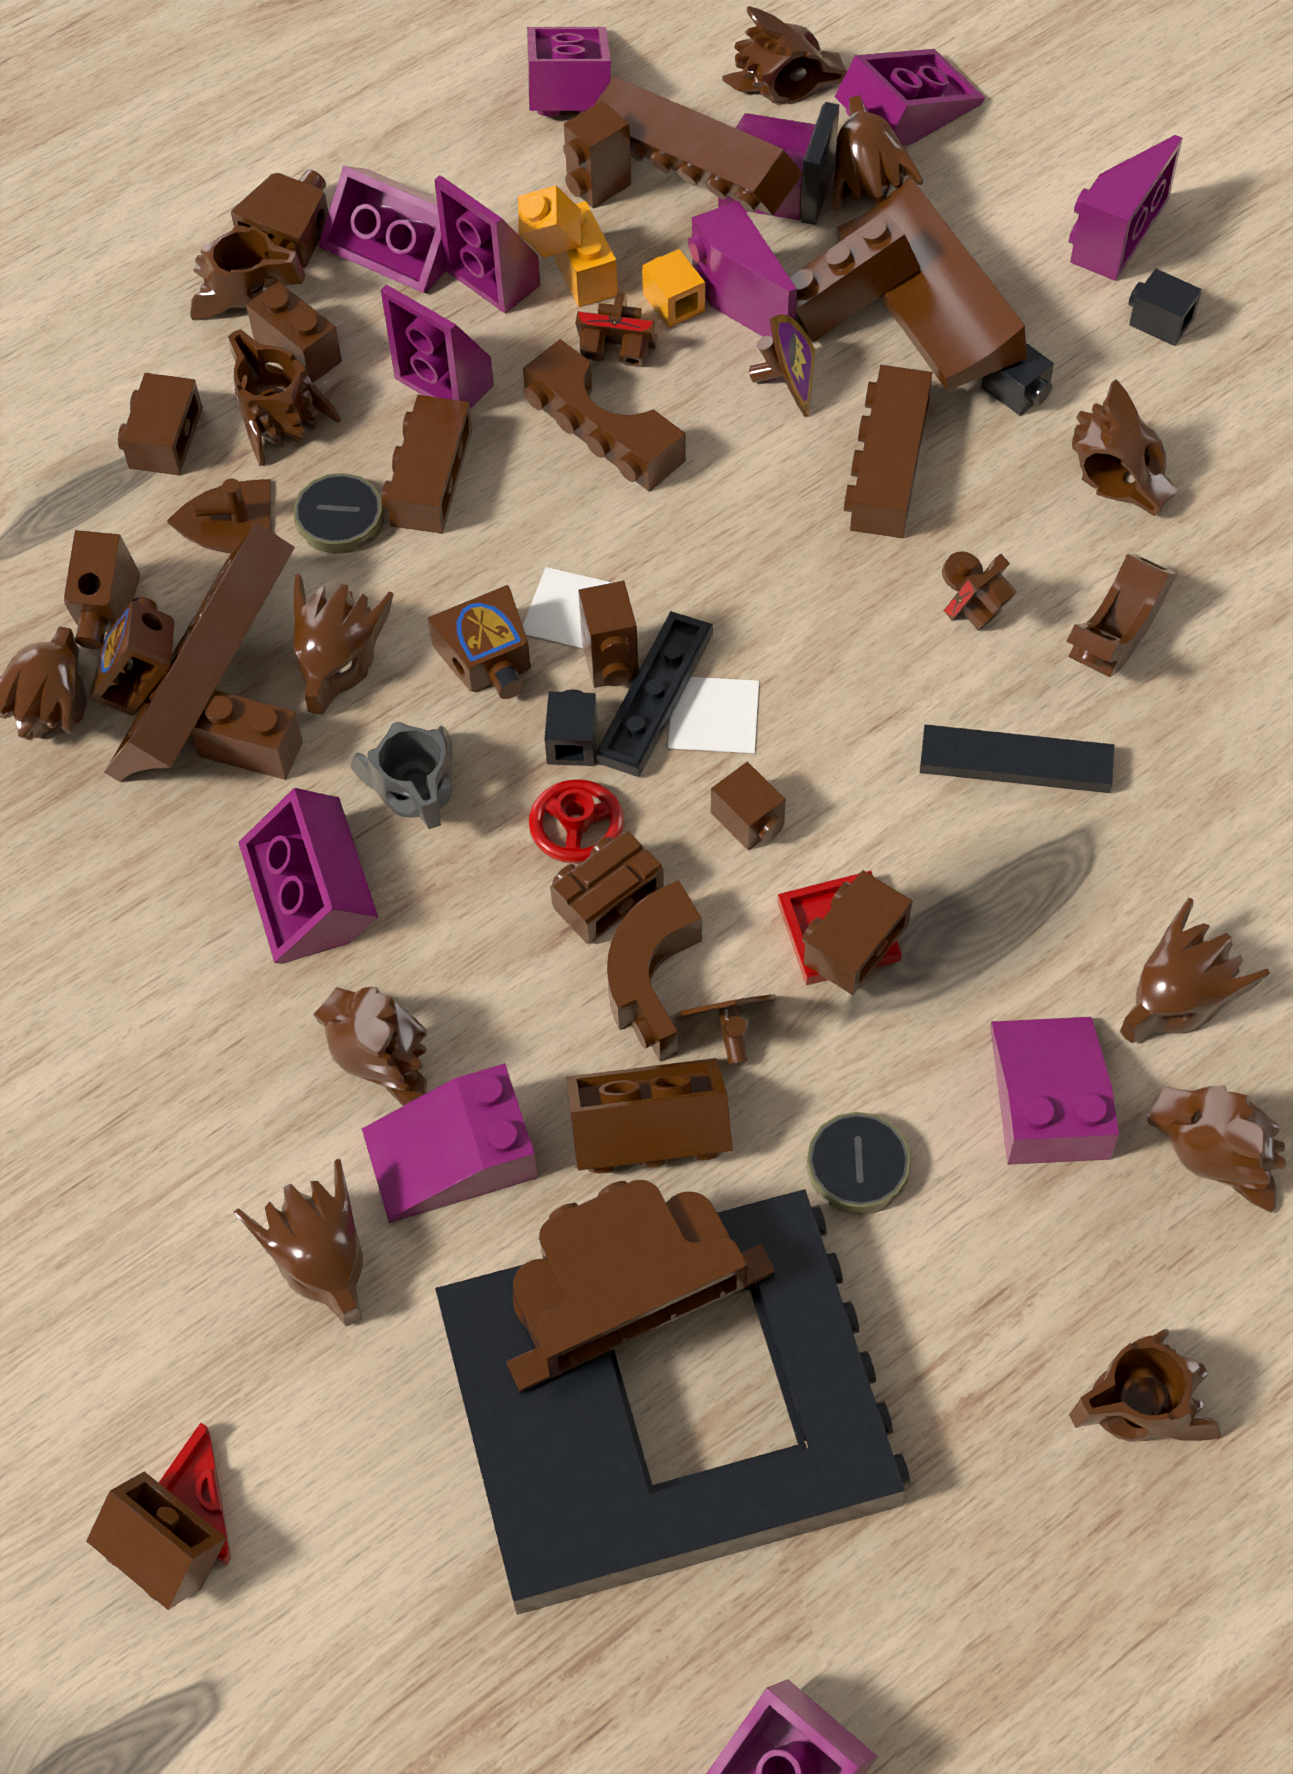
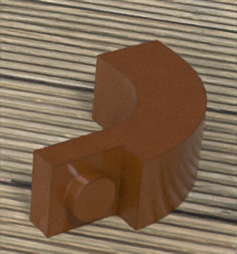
(1122, 617)
(644, 939)

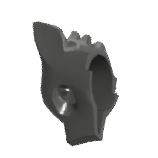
(410, 771)

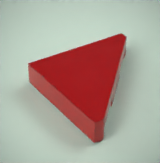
(196, 1484)

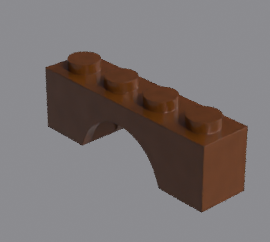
(639, 445)

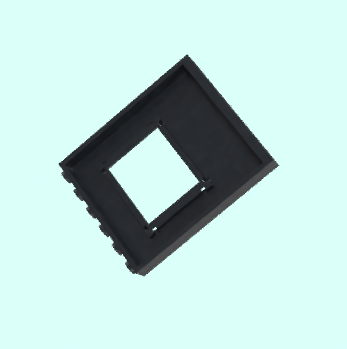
(569, 1462)

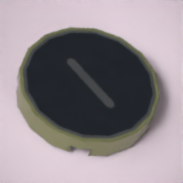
(338, 512)
(858, 1162)

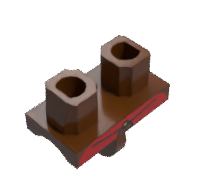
(618, 326)
(979, 592)

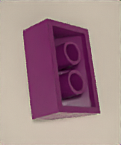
(385, 228)
(307, 876)

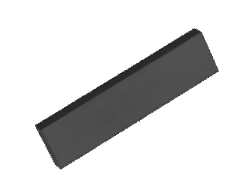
(654, 694)
(1017, 758)

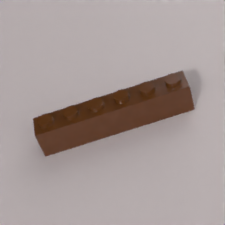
(703, 148)

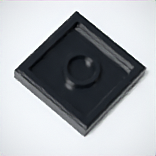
(819, 163)

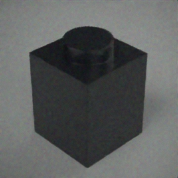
(1164, 306)
(1022, 383)
(571, 728)

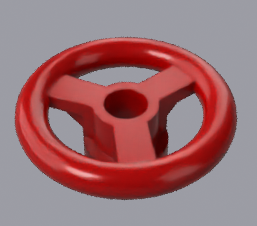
(570, 799)

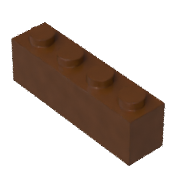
(890, 451)

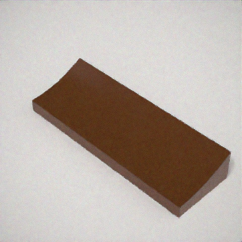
(949, 303)
(202, 654)

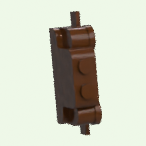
(621, 1273)

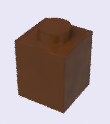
(748, 806)

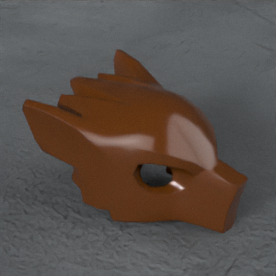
(776, 53)
(869, 157)
(240, 269)
(273, 397)
(1117, 443)
(331, 637)
(44, 687)
(1186, 978)
(375, 1040)
(1222, 1139)
(315, 1245)
(1148, 1395)

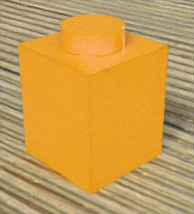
(549, 221)
(673, 288)

